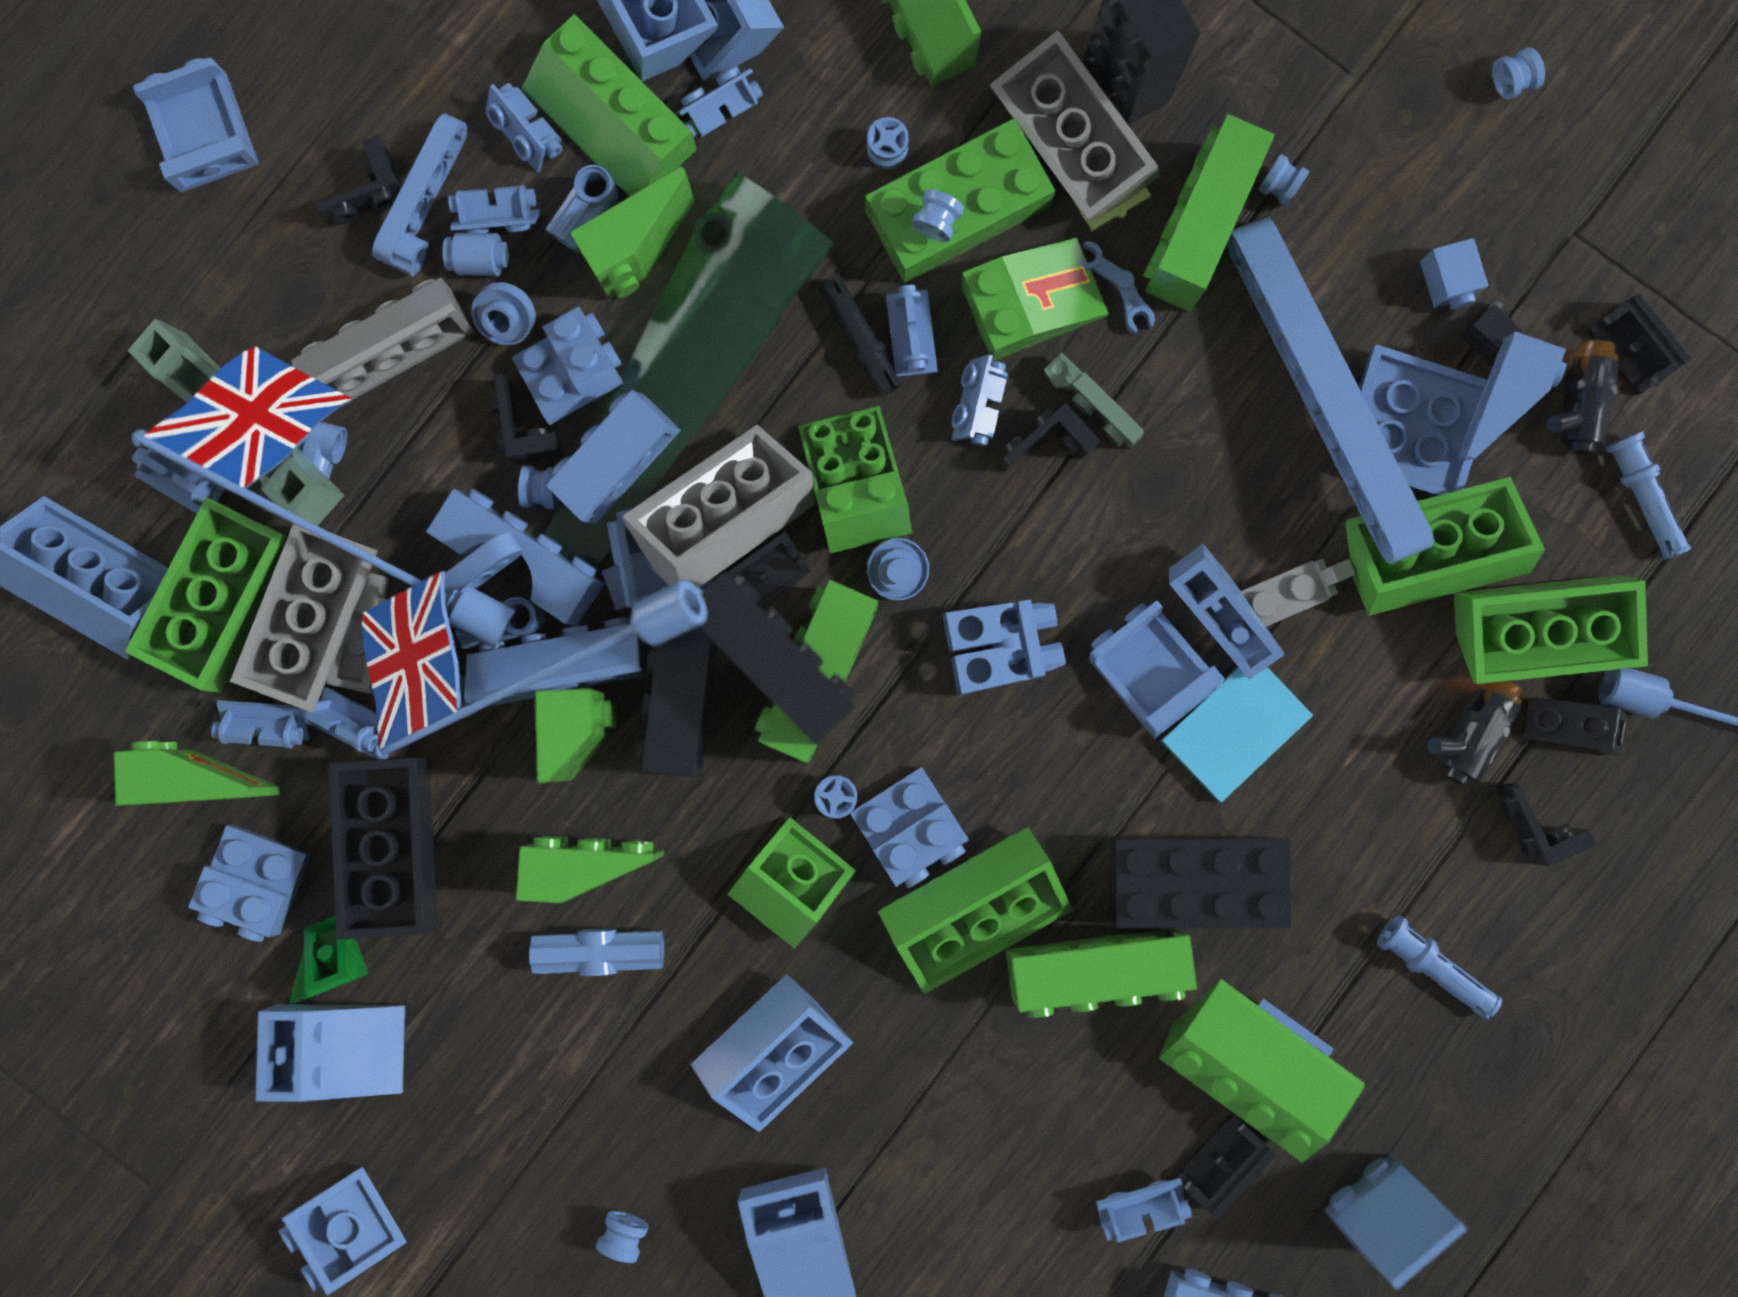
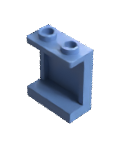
(196, 124)
(1153, 669)

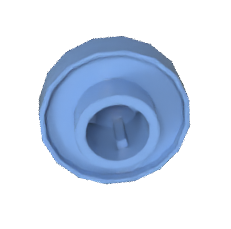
(503, 313)
(897, 568)

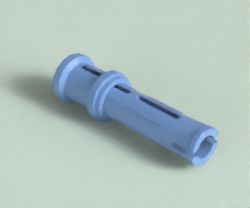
(1641, 476)
(1424, 956)

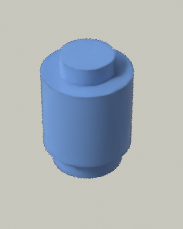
(475, 254)

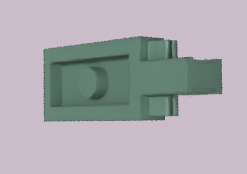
(1092, 399)

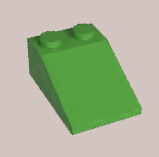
(633, 234)

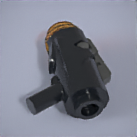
(1588, 398)
(1478, 732)

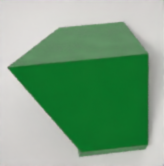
(326, 961)

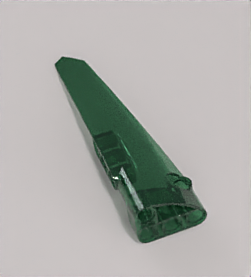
(706, 332)

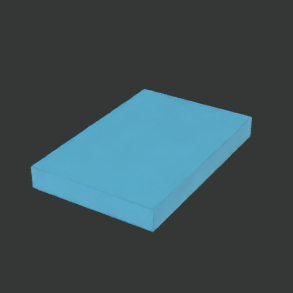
(1236, 730)

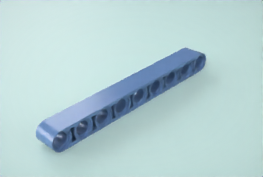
(1329, 391)

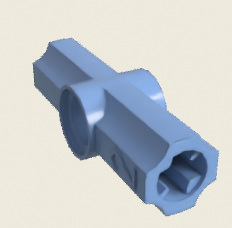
(597, 951)

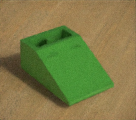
(855, 479)
(559, 871)

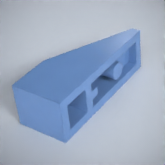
(1517, 382)
(1224, 611)

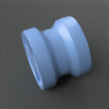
(1518, 73)
(890, 134)
(1283, 180)
(937, 215)
(533, 488)
(829, 796)
(622, 1236)

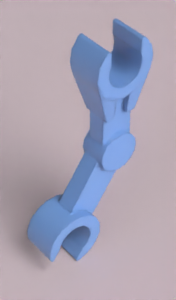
(1124, 282)

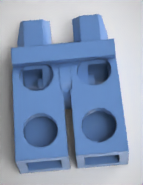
(1014, 642)

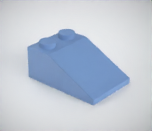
(1393, 1220)

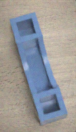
(558, 584)

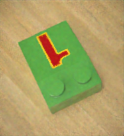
(1032, 297)
(163, 774)

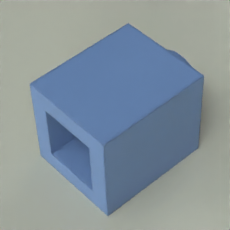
(1454, 274)

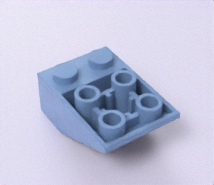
(329, 1051)
(796, 1237)

